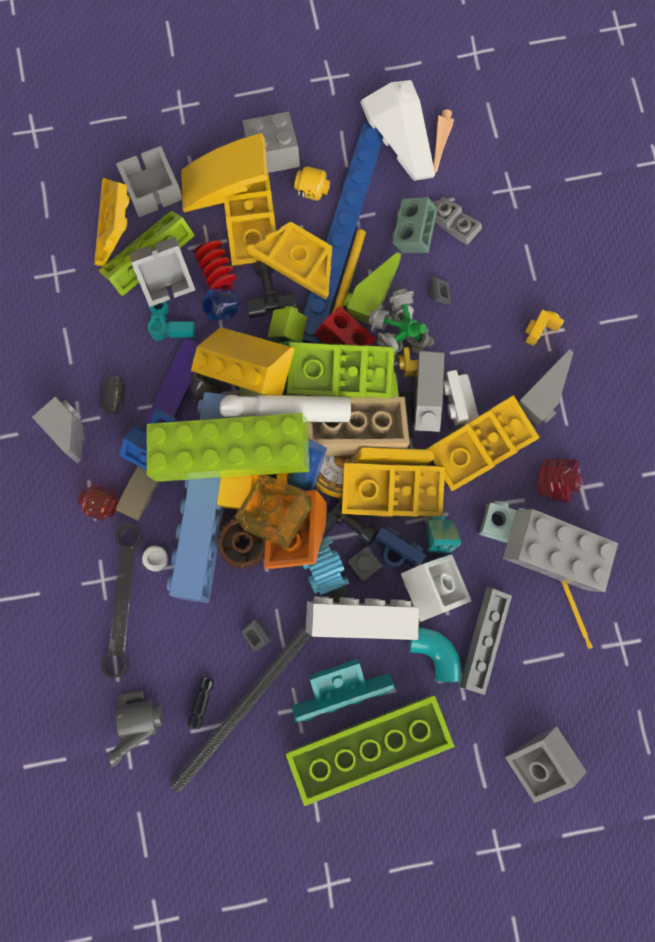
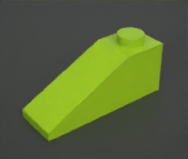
(372, 290)

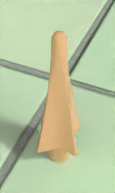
(443, 129)

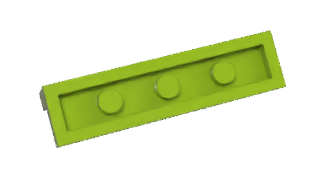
(120, 269)

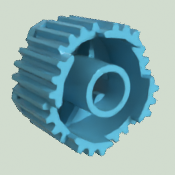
(326, 570)

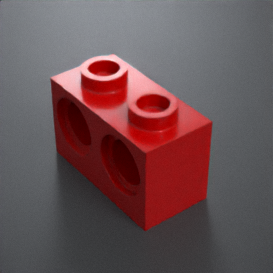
(343, 329)

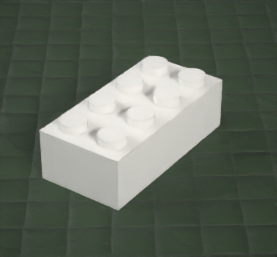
(362, 620)

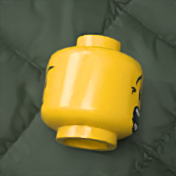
(311, 183)

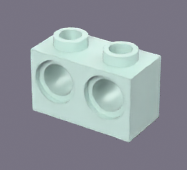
(495, 532)

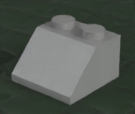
(62, 425)
(546, 765)

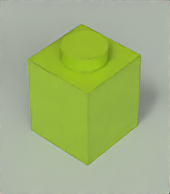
(287, 325)

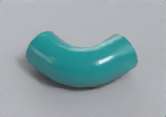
(442, 653)

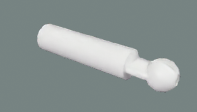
(313, 407)

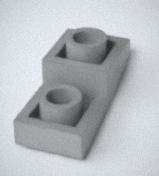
(455, 222)

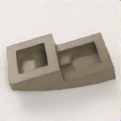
(137, 494)

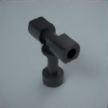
(269, 299)
(335, 515)

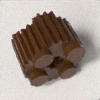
(236, 557)

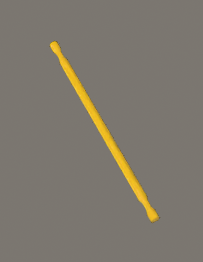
(576, 614)

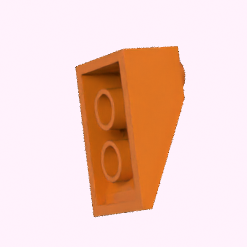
(307, 541)

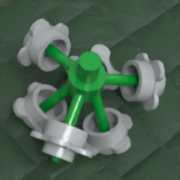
(401, 316)

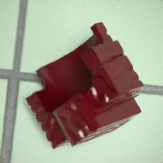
(559, 479)

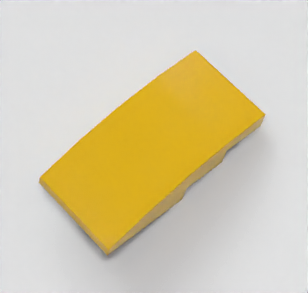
(224, 173)
(249, 220)
(483, 442)
(393, 489)

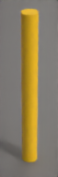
(350, 268)

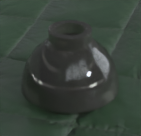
(200, 384)

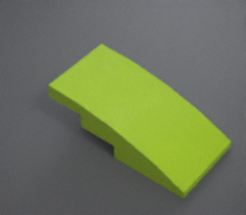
(341, 370)

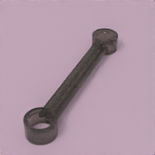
(122, 601)

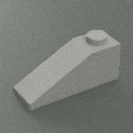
(429, 391)
(546, 393)

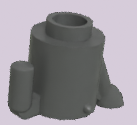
(134, 723)

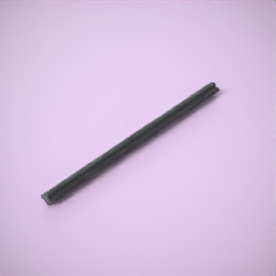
(247, 702)

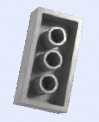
(560, 550)

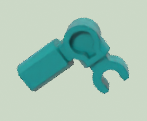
(160, 329)

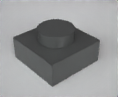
(364, 564)

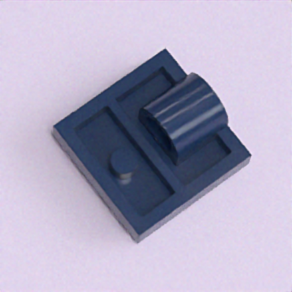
(390, 540)

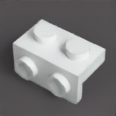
(460, 398)

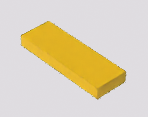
(394, 456)

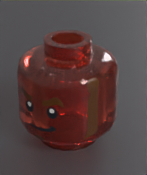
(98, 502)

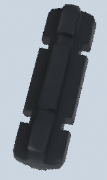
(409, 411)
(200, 703)

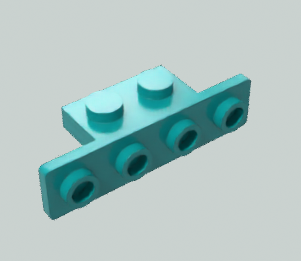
(339, 688)

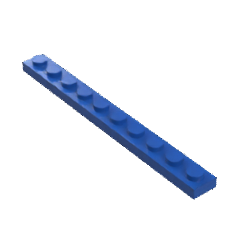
(345, 224)

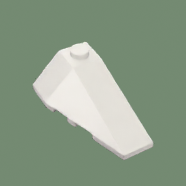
(399, 118)

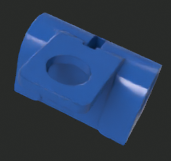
(135, 442)

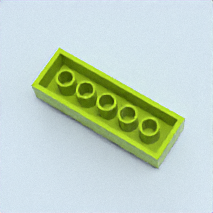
(228, 447)
(369, 749)

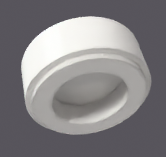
(155, 558)

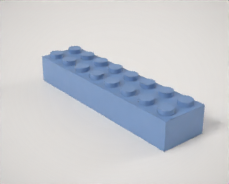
(200, 527)

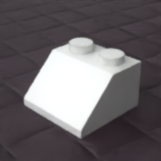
(436, 587)

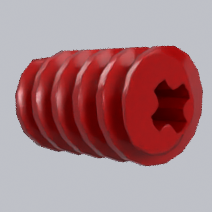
(214, 266)

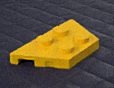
(111, 219)
(297, 256)

